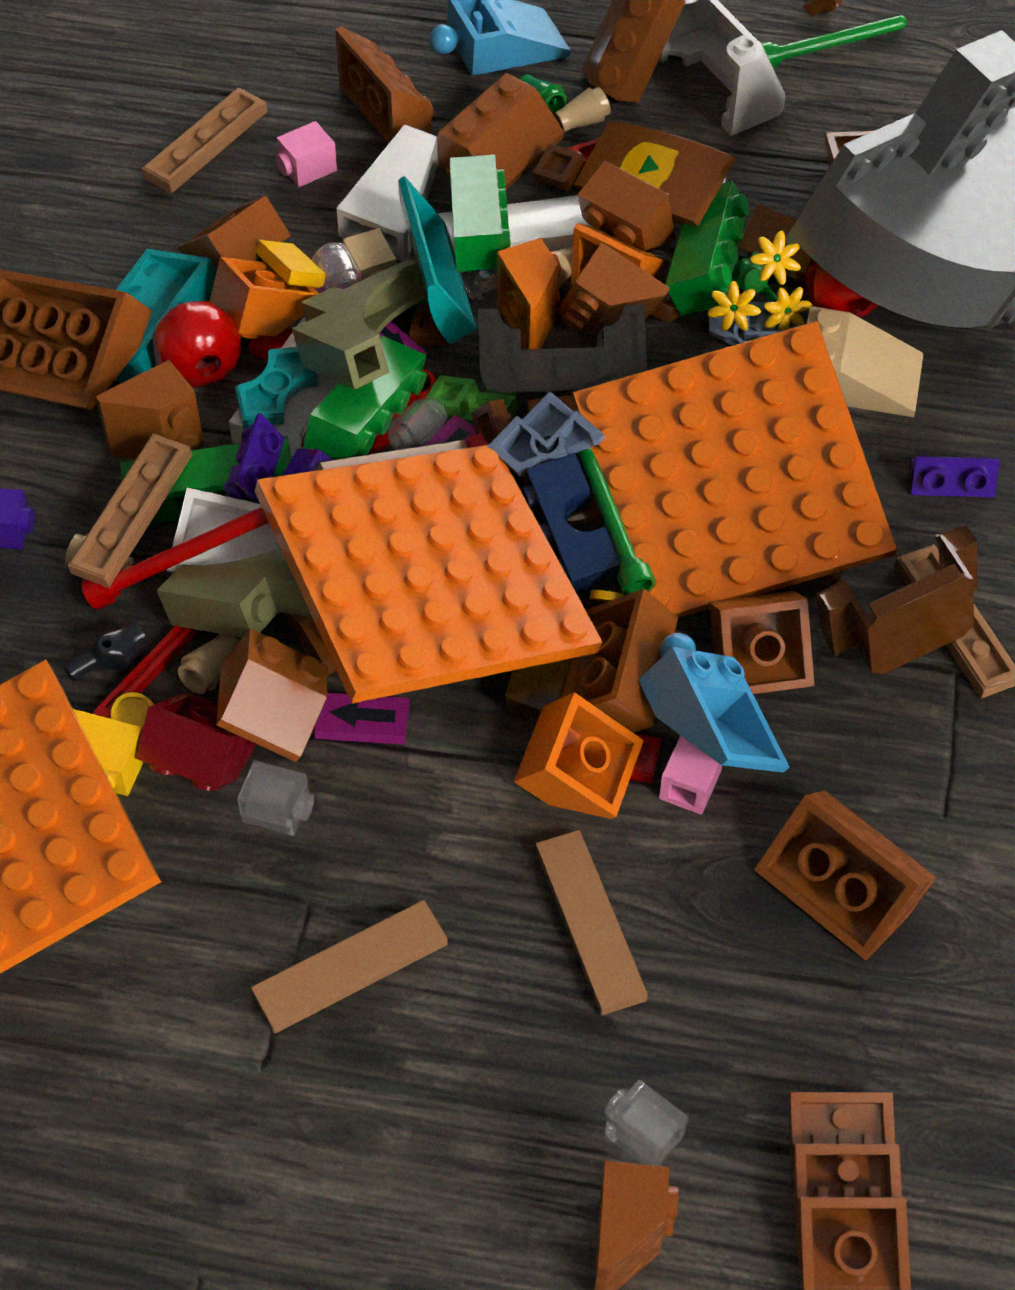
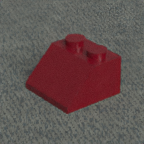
(185, 741)

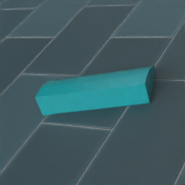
(436, 264)
(161, 283)

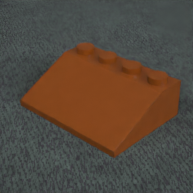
(65, 338)

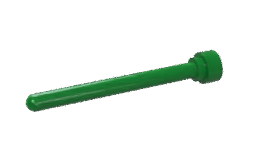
(778, 53)
(633, 572)

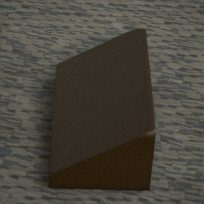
(535, 687)

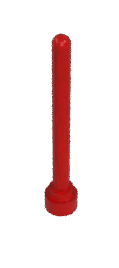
(101, 596)

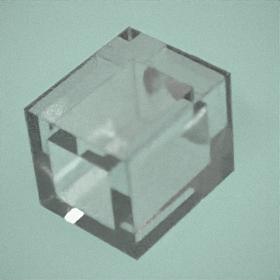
(275, 798)
(644, 1123)

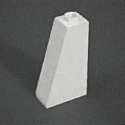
(375, 197)

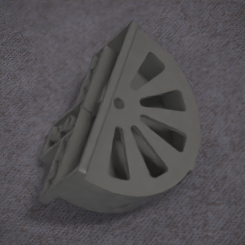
(929, 202)

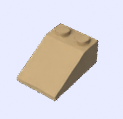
(869, 363)

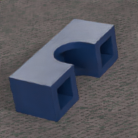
(556, 492)

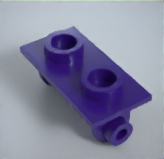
(256, 458)
(954, 476)

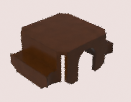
(910, 619)

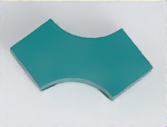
(273, 387)

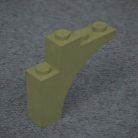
(345, 324)
(232, 594)

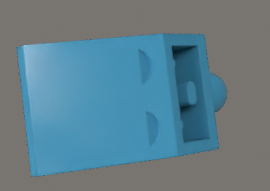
(498, 35)
(711, 706)

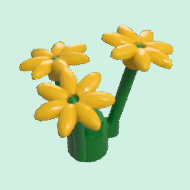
(752, 278)

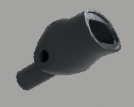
(110, 651)

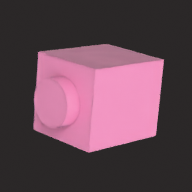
(306, 154)
(689, 777)

